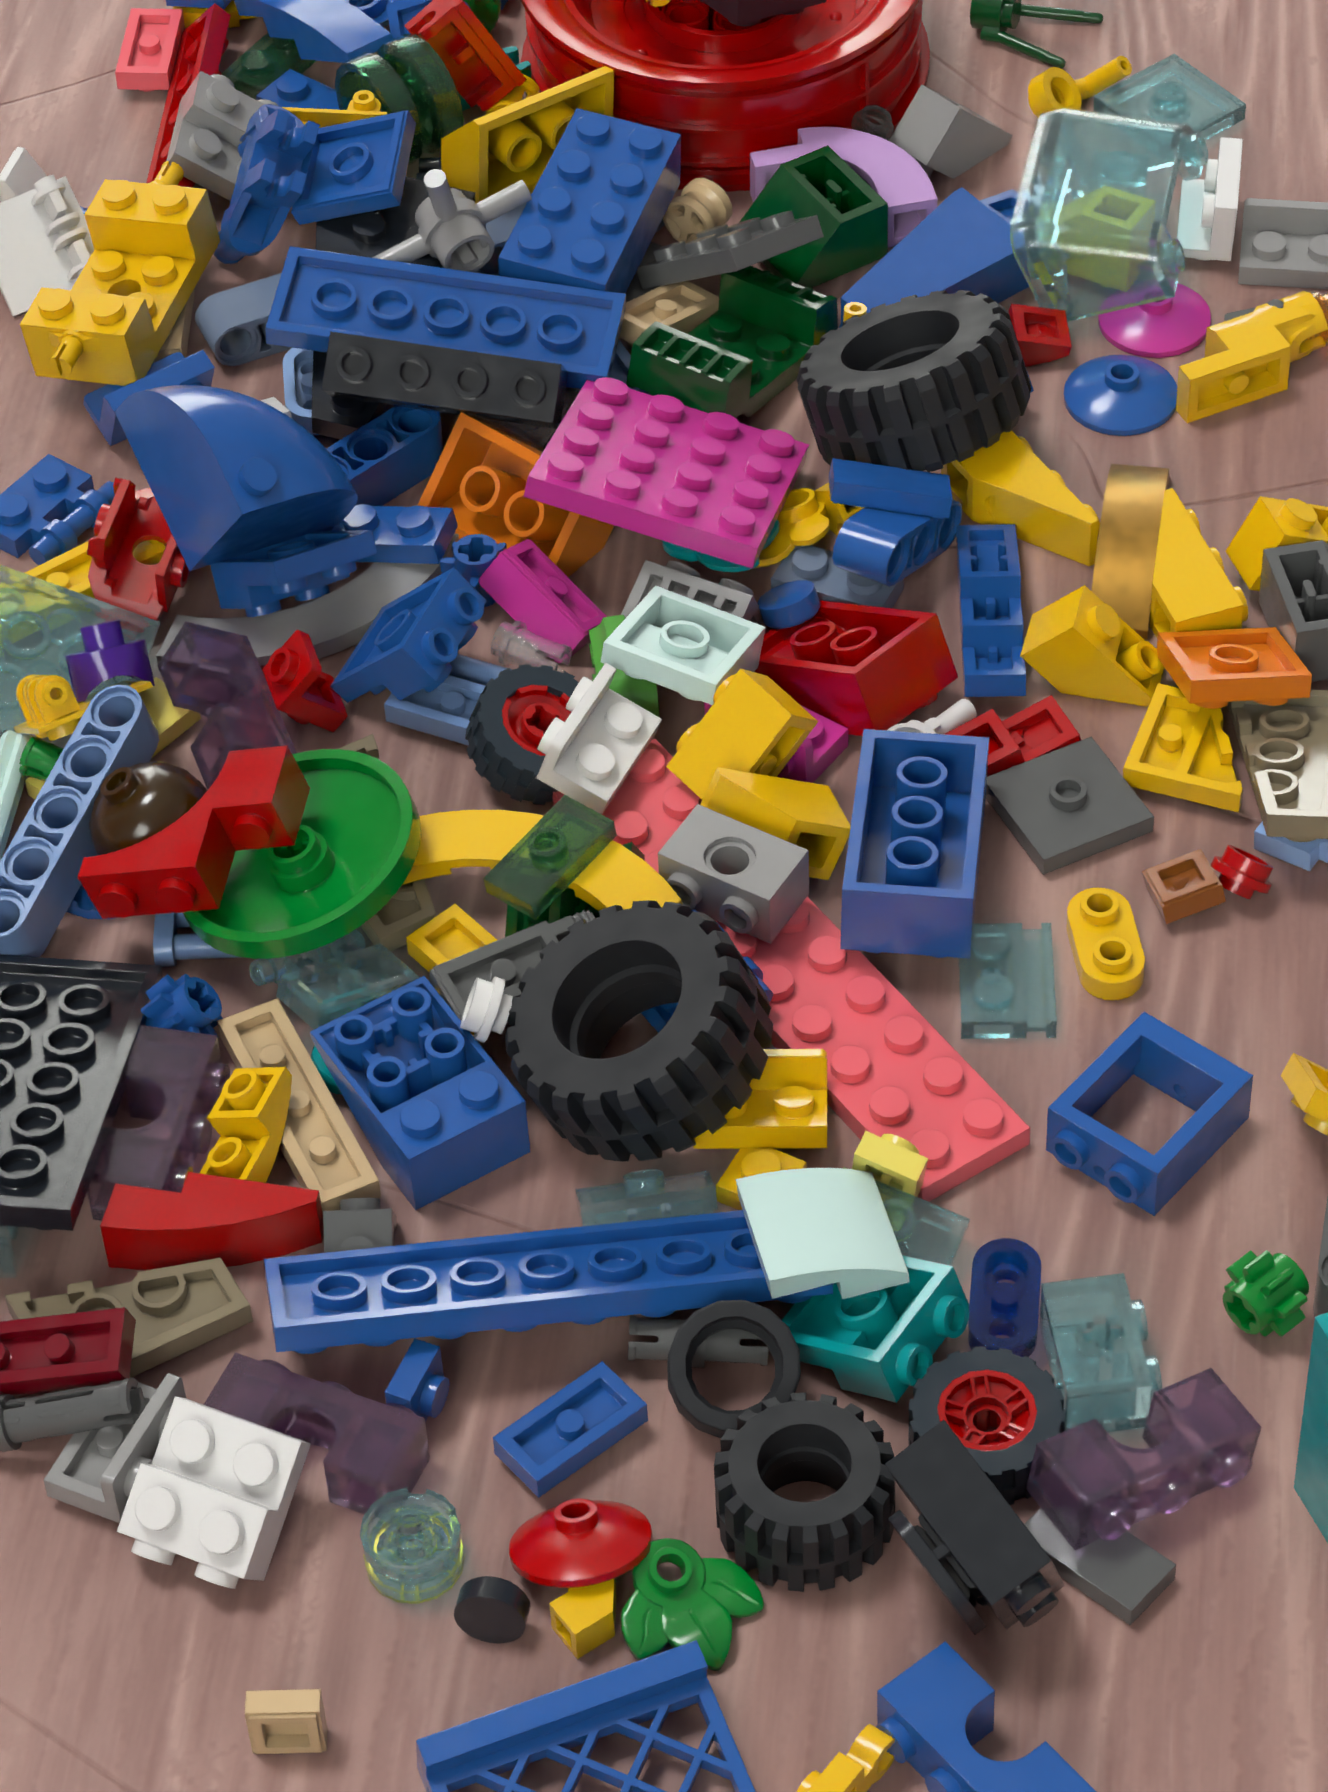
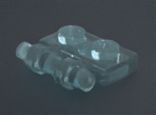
(333, 978)

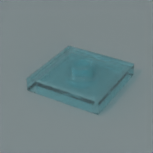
(1174, 94)

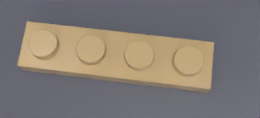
(315, 1133)

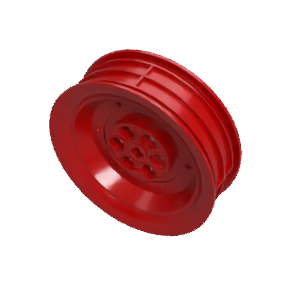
(729, 83)

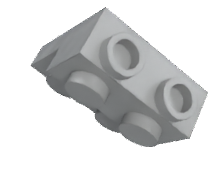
(209, 131)

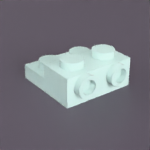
(683, 644)

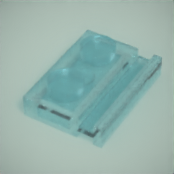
(1008, 982)

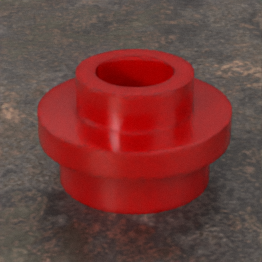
(1242, 872)

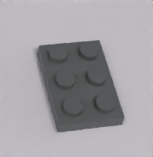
(728, 248)

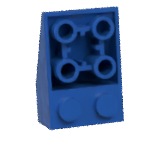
(424, 1092)

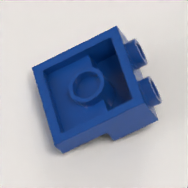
(290, 568)
(413, 640)

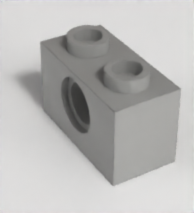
(735, 873)

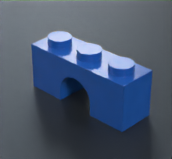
(939, 1715)

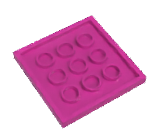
(668, 471)

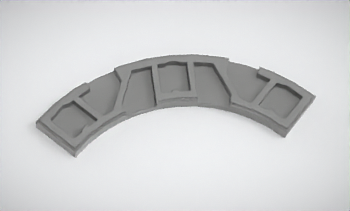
(332, 620)

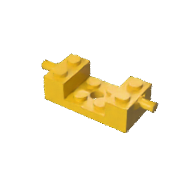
(143, 268)

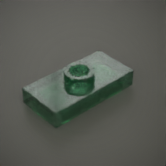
(550, 857)

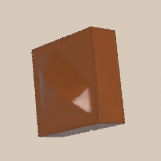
(1183, 886)

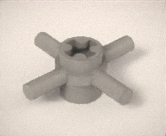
(455, 226)

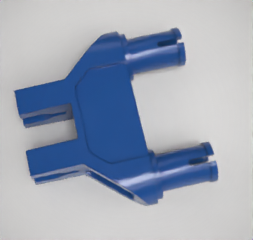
(266, 181)

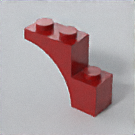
(187, 864)

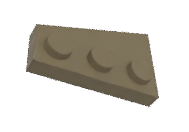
(172, 1308)

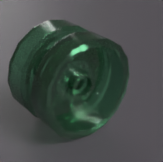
(403, 78)

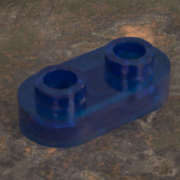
(1005, 1306)

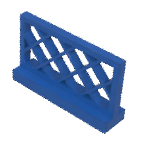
(582, 1715)

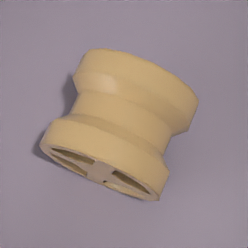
(697, 209)

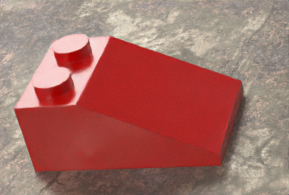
(860, 663)

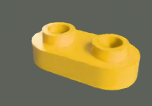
(1098, 931)

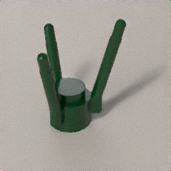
(998, 15)

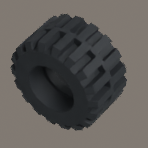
(812, 1538)

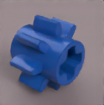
(472, 558)
(183, 1005)

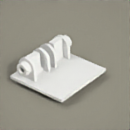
(41, 242)

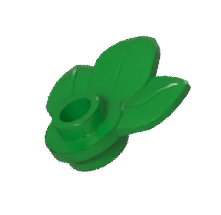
(690, 1608)

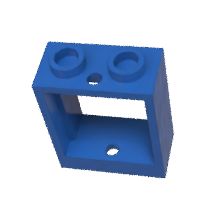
(1178, 1068)

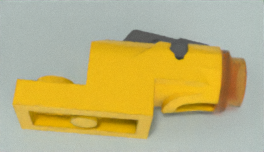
(1252, 354)

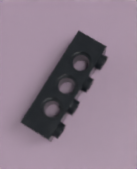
(444, 380)

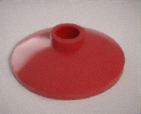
(580, 1543)

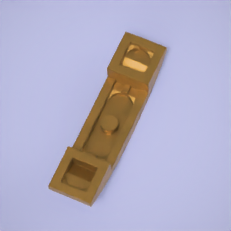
(1129, 541)

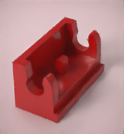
(469, 52)

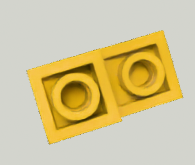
(250, 1123)

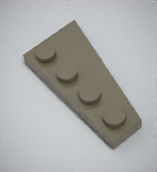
(1287, 763)

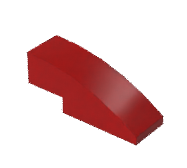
(209, 1221)

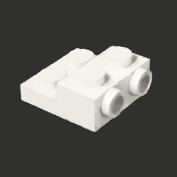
(214, 1493)

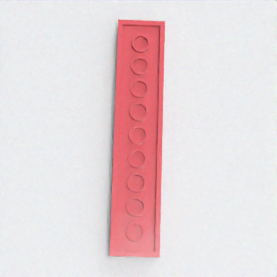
(883, 1057)

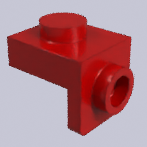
(301, 686)

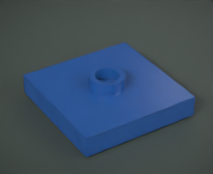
(356, 168)

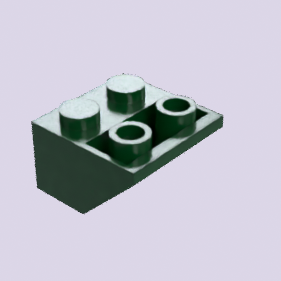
(847, 209)

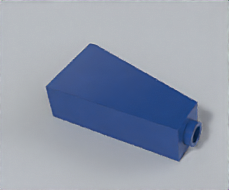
(950, 250)

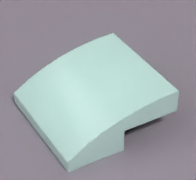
(821, 1231)

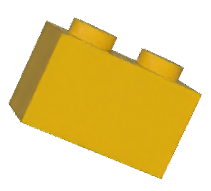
(745, 730)

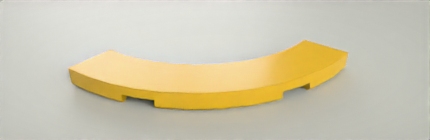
(486, 836)

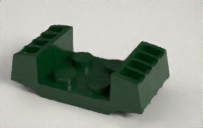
(739, 352)

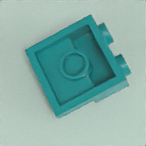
(885, 1336)

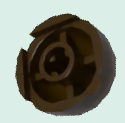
(140, 803)

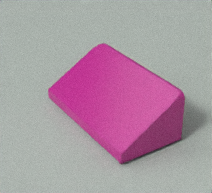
(541, 596)

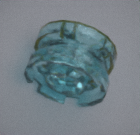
(406, 1568)

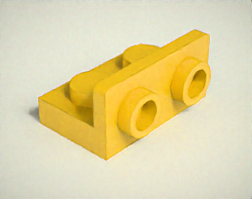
(784, 1108)

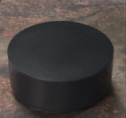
(492, 1609)

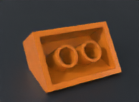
(485, 481)

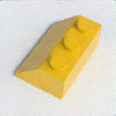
(520, 137)

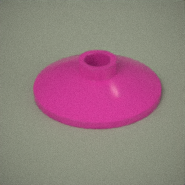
(1159, 327)

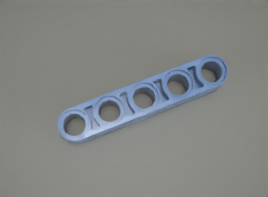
(55, 836)

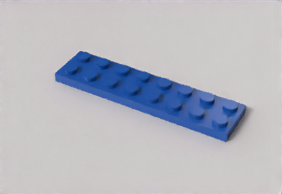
(514, 1281)

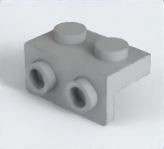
(101, 1464)

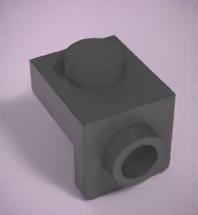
(358, 1225)

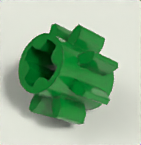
(1265, 1293)

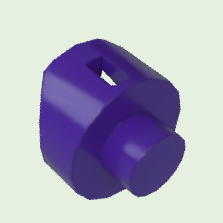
(106, 657)

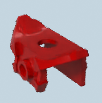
(115, 572)

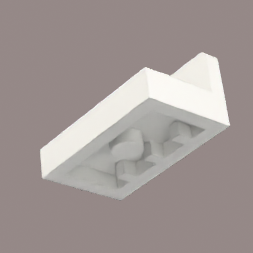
(1211, 206)
(597, 742)

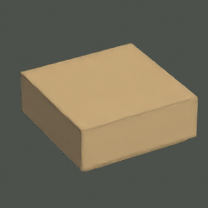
(286, 1721)

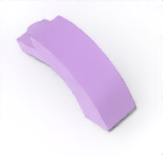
(877, 161)

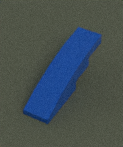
(319, 27)
(990, 610)

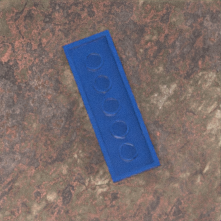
(445, 310)

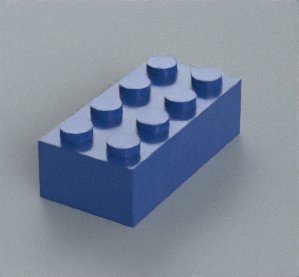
(595, 205)
(915, 844)

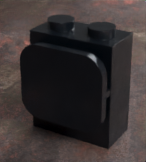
(970, 1534)

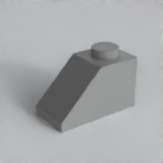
(946, 134)

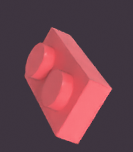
(149, 49)

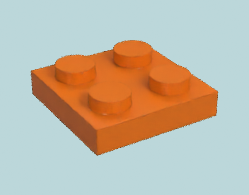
(1234, 666)

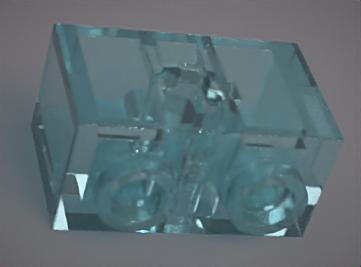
(1097, 1351)

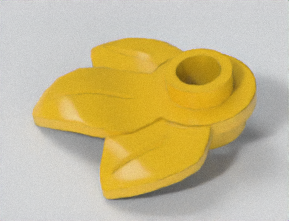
(801, 524)

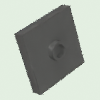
(1068, 805)

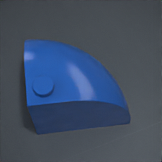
(231, 471)

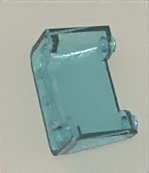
(1099, 209)

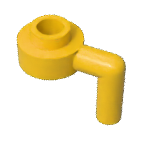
(1058, 90)

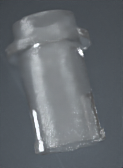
(519, 646)

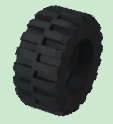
(916, 382)
(677, 1079)

